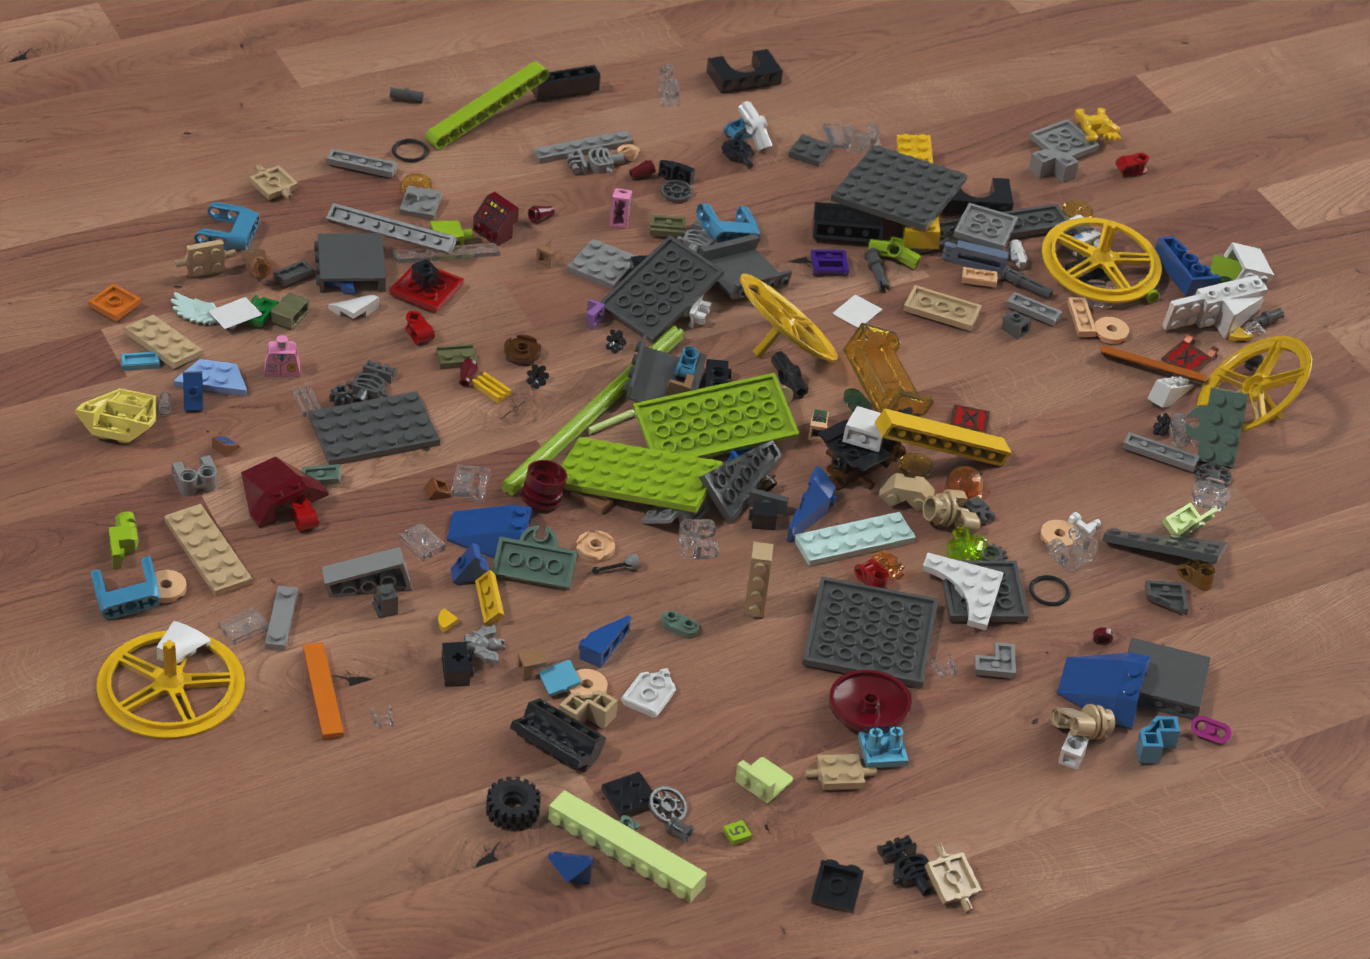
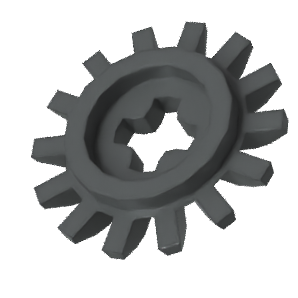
(996, 551)

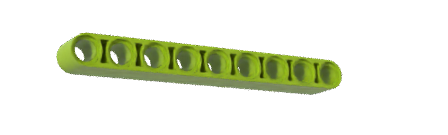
(486, 105)

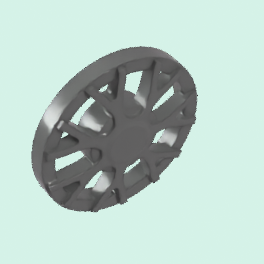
(676, 191)
(1213, 472)
(667, 804)

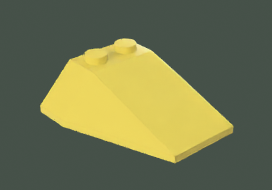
(118, 415)

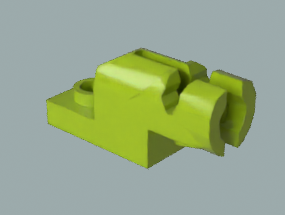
(122, 538)

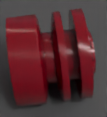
(544, 485)

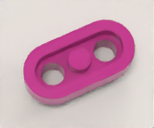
(1211, 729)

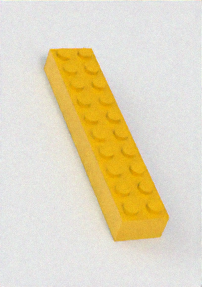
(919, 147)

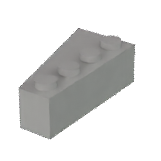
(367, 573)

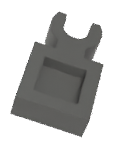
(979, 507)

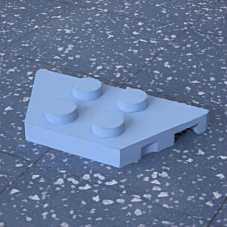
(217, 377)

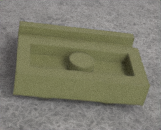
(667, 226)
(453, 355)

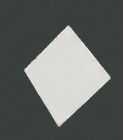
(857, 311)
(235, 312)

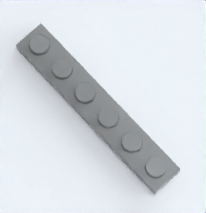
(558, 151)

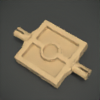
(273, 182)
(205, 258)
(840, 772)
(953, 878)

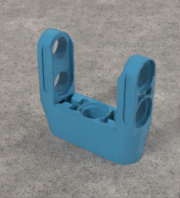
(724, 230)
(242, 232)
(130, 598)

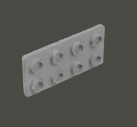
(667, 515)

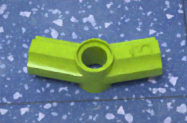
(904, 255)

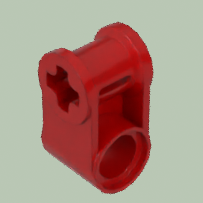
(1132, 164)
(418, 328)
(303, 514)
(872, 574)

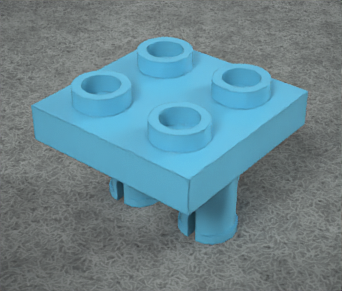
(883, 748)

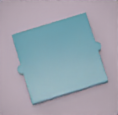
(559, 678)

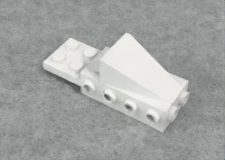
(1220, 305)

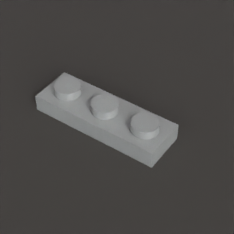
(1034, 308)

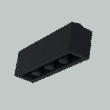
(568, 82)

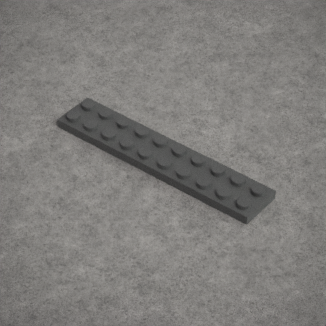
(1030, 222)

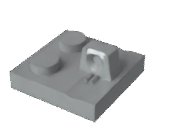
(420, 202)

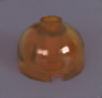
(967, 480)

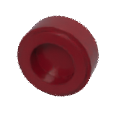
(1103, 636)

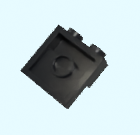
(837, 885)

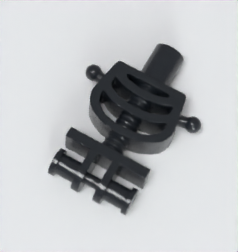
(909, 866)

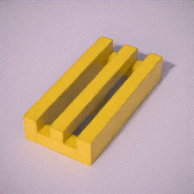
(492, 385)

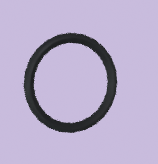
(409, 159)
(1053, 578)

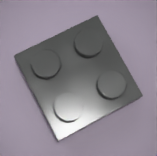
(810, 150)

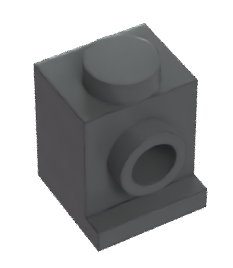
(1016, 324)
(385, 601)

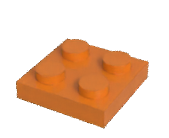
(114, 302)

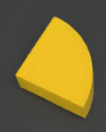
(1239, 334)
(446, 620)

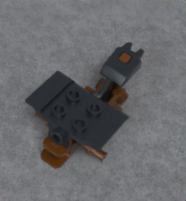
(856, 462)

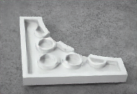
(972, 582)

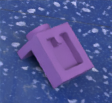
(595, 313)

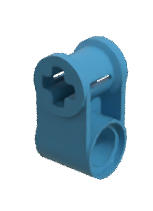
(736, 130)
(687, 362)

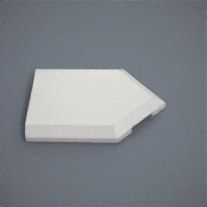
(650, 692)

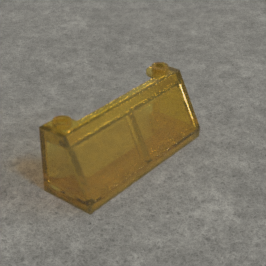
(881, 373)

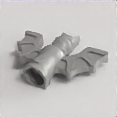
(481, 645)

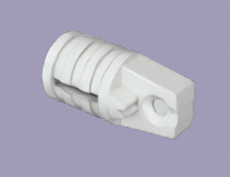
(1017, 253)

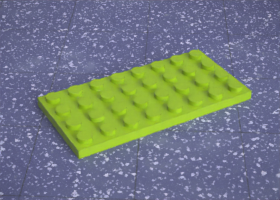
(718, 418)
(637, 474)

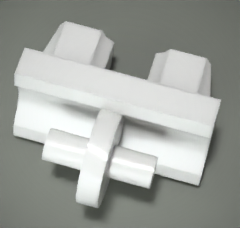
(698, 312)

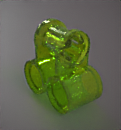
(965, 546)

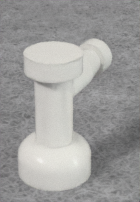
(1075, 519)

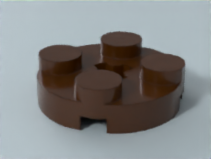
(514, 351)

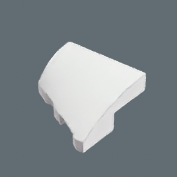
(355, 307)
(186, 640)

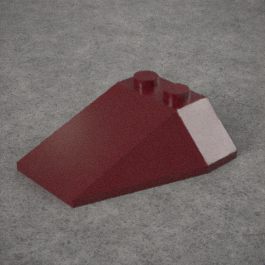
(275, 484)

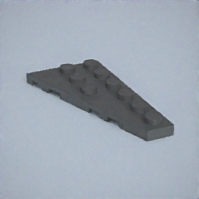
(732, 482)
(1174, 544)

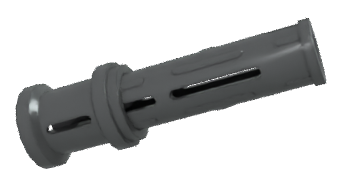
(875, 265)
(1020, 279)

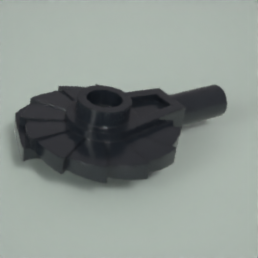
(738, 150)

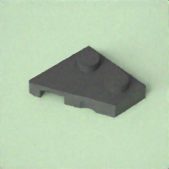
(1167, 594)

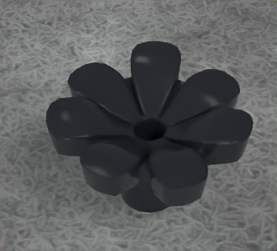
(615, 341)
(537, 376)
(1162, 424)

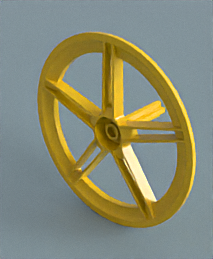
(1101, 258)
(788, 321)
(1261, 381)
(169, 682)

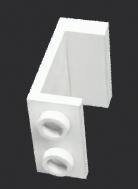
(1251, 260)
(862, 429)

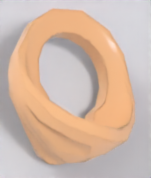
(631, 152)

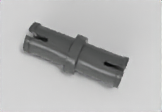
(406, 94)
(1267, 318)

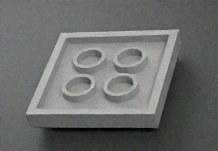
(1064, 138)
(985, 227)
(601, 264)

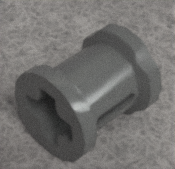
(679, 829)

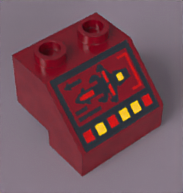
(495, 219)

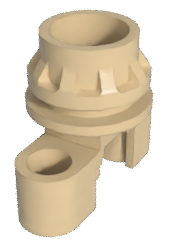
(947, 509)
(1090, 723)

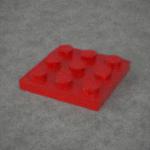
(431, 298)

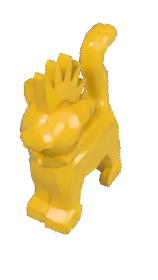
(1097, 124)

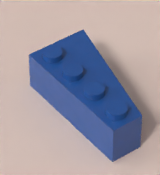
(1184, 267)

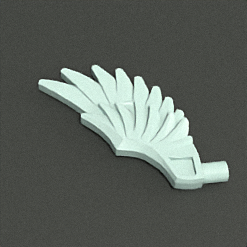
(194, 310)

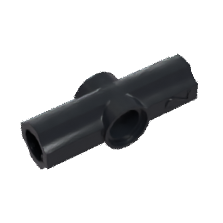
(789, 374)

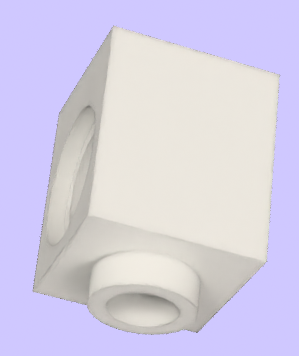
(1073, 751)

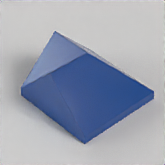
(573, 866)

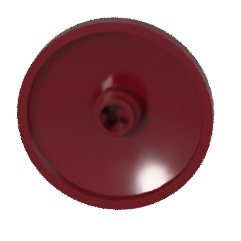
(870, 700)

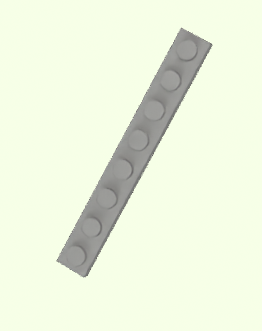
(391, 228)

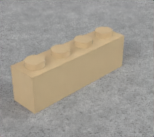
(758, 579)

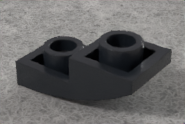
(673, 170)

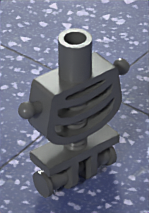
(372, 381)

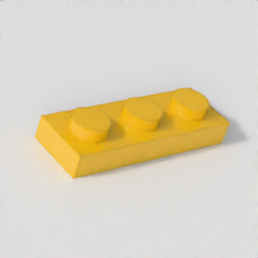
(489, 598)

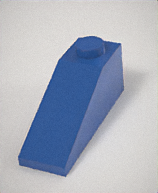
(603, 641)

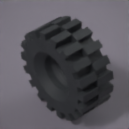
(513, 792)

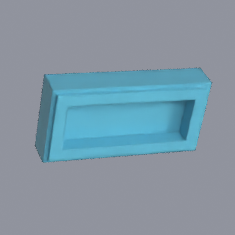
(140, 361)

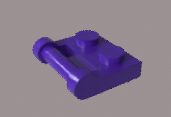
(829, 258)

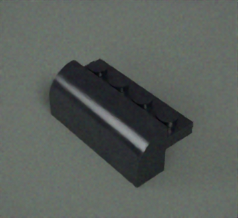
(845, 223)
(559, 734)

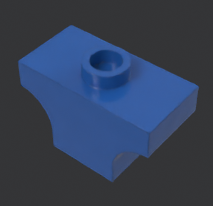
(193, 390)
(469, 566)

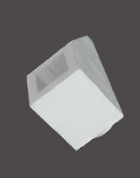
(1169, 390)

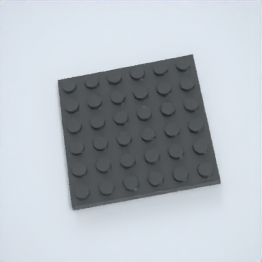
(899, 187)
(870, 630)

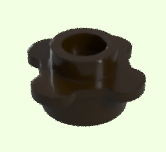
(767, 483)

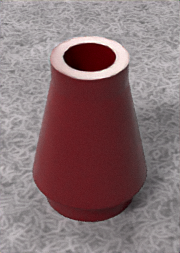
(644, 169)
(539, 213)
(467, 372)

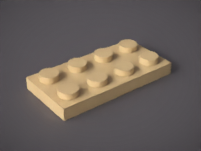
(942, 308)
(163, 341)

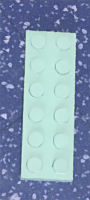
(854, 538)

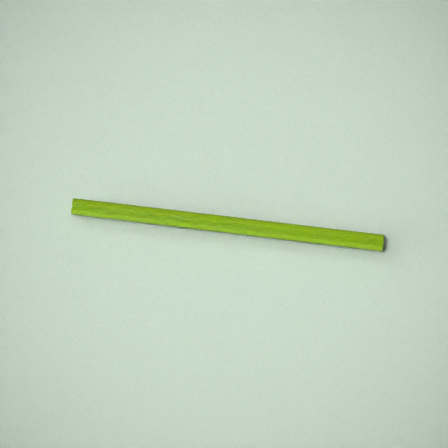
(585, 417)

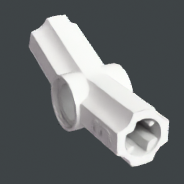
(755, 125)

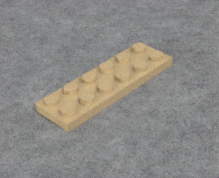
(208, 550)

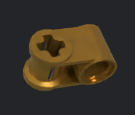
(1198, 574)

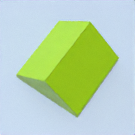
(1225, 267)

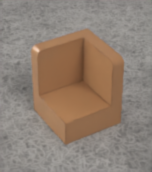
(546, 255)
(676, 387)
(529, 660)

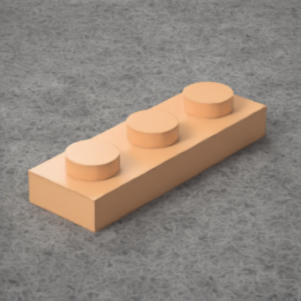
(1081, 317)

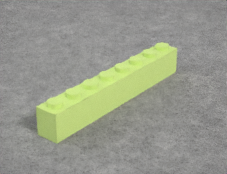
(627, 846)

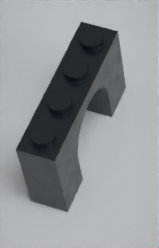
(728, 80)
(999, 199)

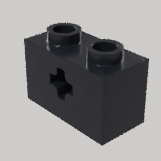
(456, 664)

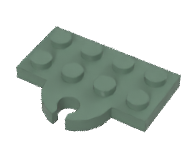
(1219, 426)
(535, 559)

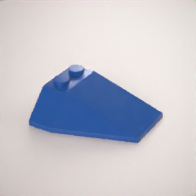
(487, 524)
(1106, 681)

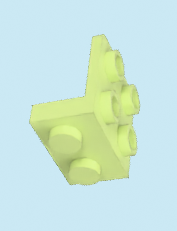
(1186, 519)
(762, 778)

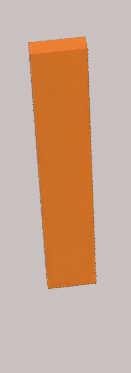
(1154, 364)
(323, 691)

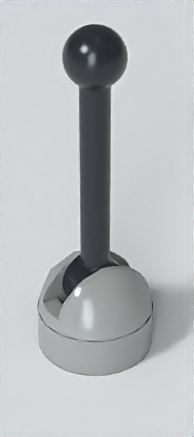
(631, 562)

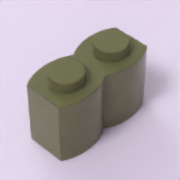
(290, 310)

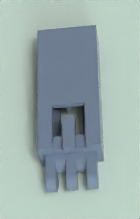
(983, 257)

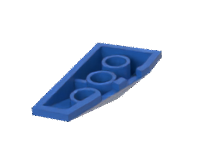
(814, 503)

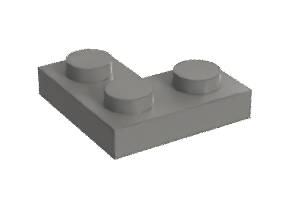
(999, 665)

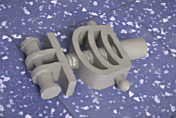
(598, 159)
(696, 237)

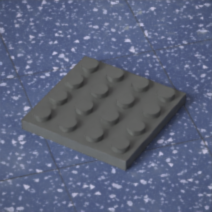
(1010, 600)

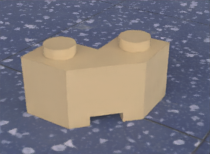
(900, 488)
(595, 707)

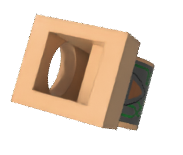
(818, 423)

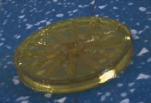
(416, 180)
(1076, 208)
(916, 465)

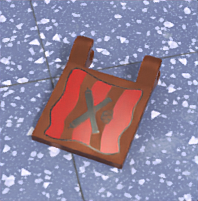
(1188, 356)
(970, 418)

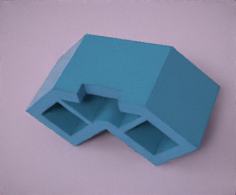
(1160, 734)

